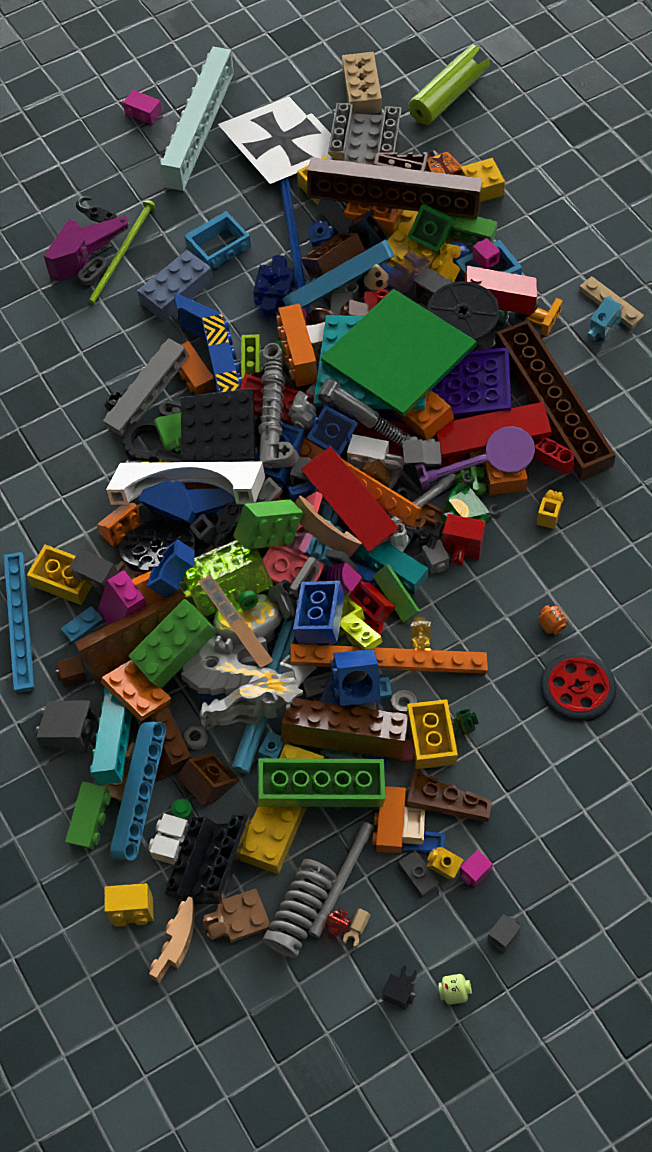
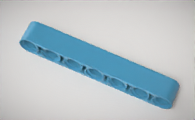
(340, 275)
(138, 791)

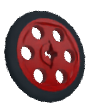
(574, 710)

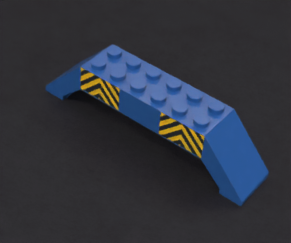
(213, 329)

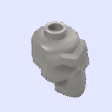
(302, 412)

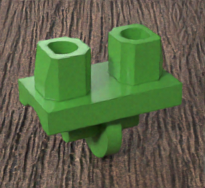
(478, 473)

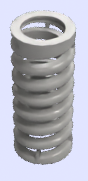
(274, 936)

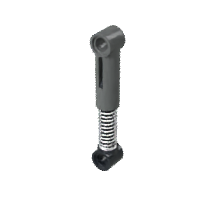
(333, 395)

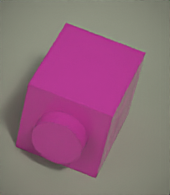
(486, 254)
(475, 869)

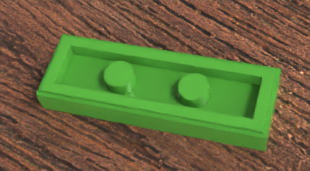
(396, 593)

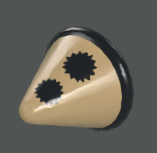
(376, 279)

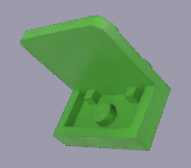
(170, 431)

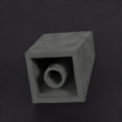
(66, 725)

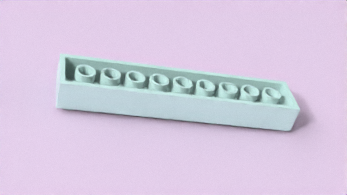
(197, 119)

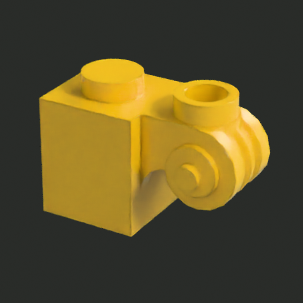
(444, 263)
(550, 509)

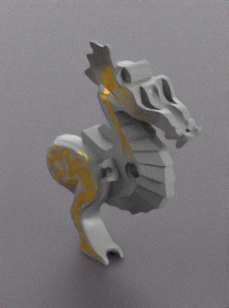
(225, 668)

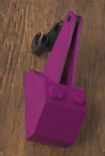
(74, 244)

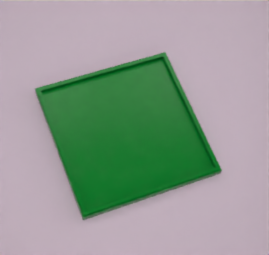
(398, 352)

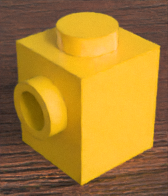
(444, 862)

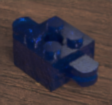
(273, 284)

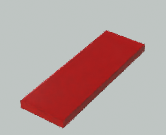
(473, 432)
(350, 499)

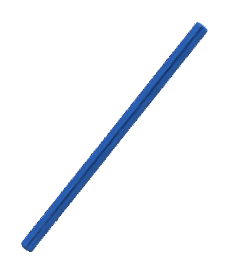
(292, 234)

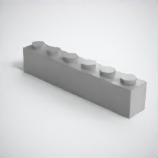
(146, 387)

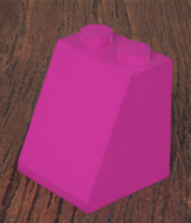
(120, 598)

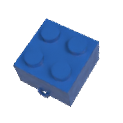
(332, 429)

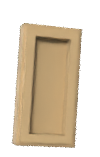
(413, 825)

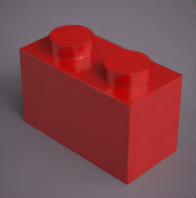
(372, 601)

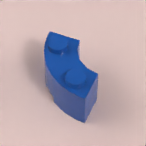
(176, 562)

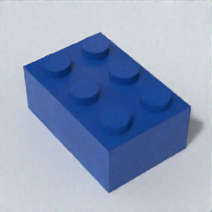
(318, 612)

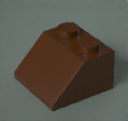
(207, 778)

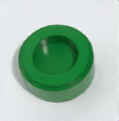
(247, 600)

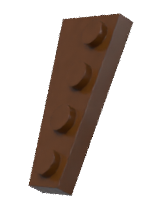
(435, 796)

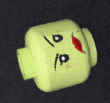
(454, 989)

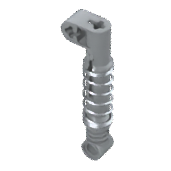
(271, 412)

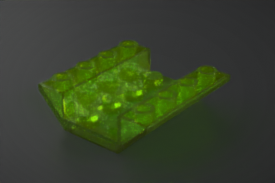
(232, 569)

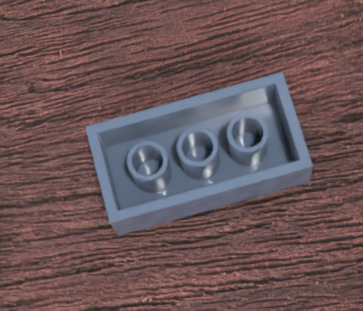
(183, 276)

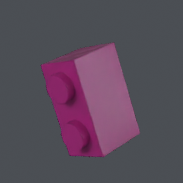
(142, 107)

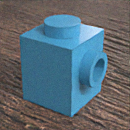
(271, 746)

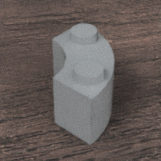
(422, 452)

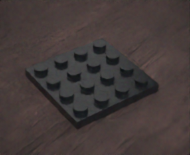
(218, 427)

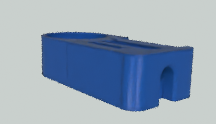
(304, 490)

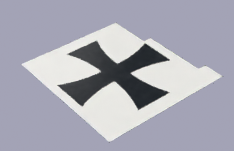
(278, 138)

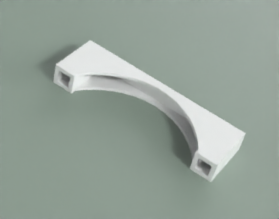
(238, 478)

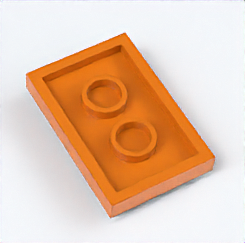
(135, 690)

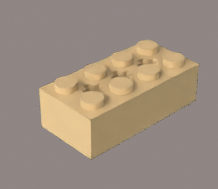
(362, 83)

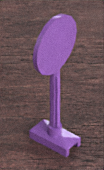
(507, 451)

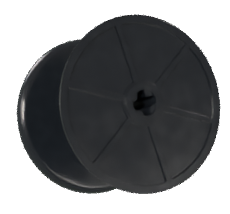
(468, 309)

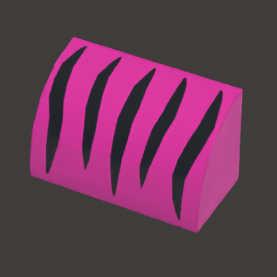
(345, 574)

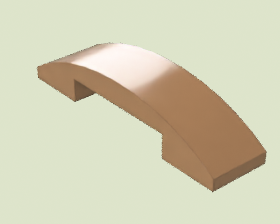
(325, 531)

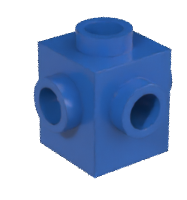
(319, 233)

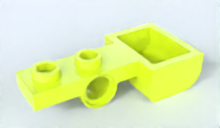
(355, 629)

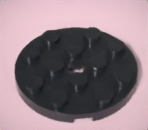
(139, 546)

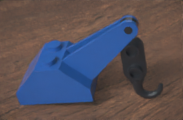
(186, 505)

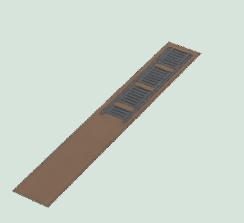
(235, 621)

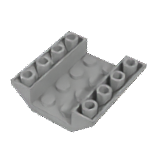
(363, 135)

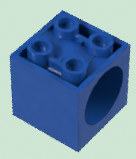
(362, 692)

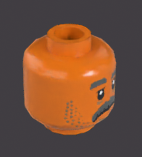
(552, 620)

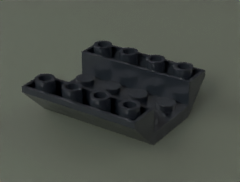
(208, 859)

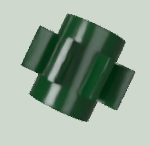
(465, 721)

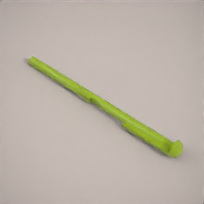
(148, 206)

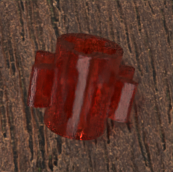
(338, 922)

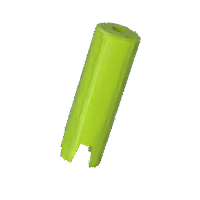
(447, 86)

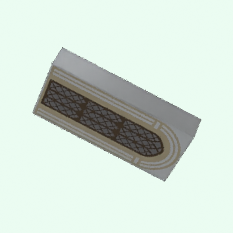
(306, 574)

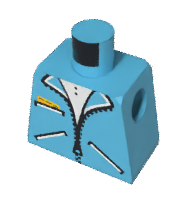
(605, 319)

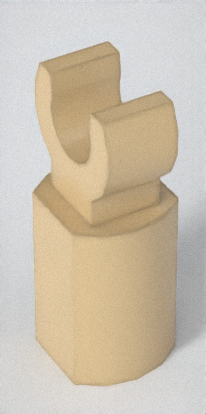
(357, 927)

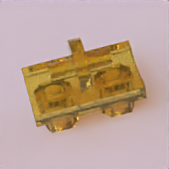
(421, 634)

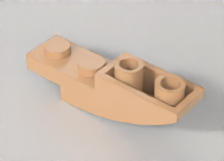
(180, 935)

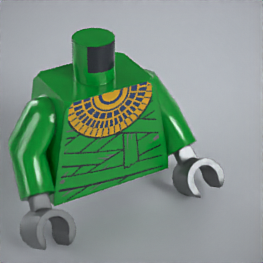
(465, 503)

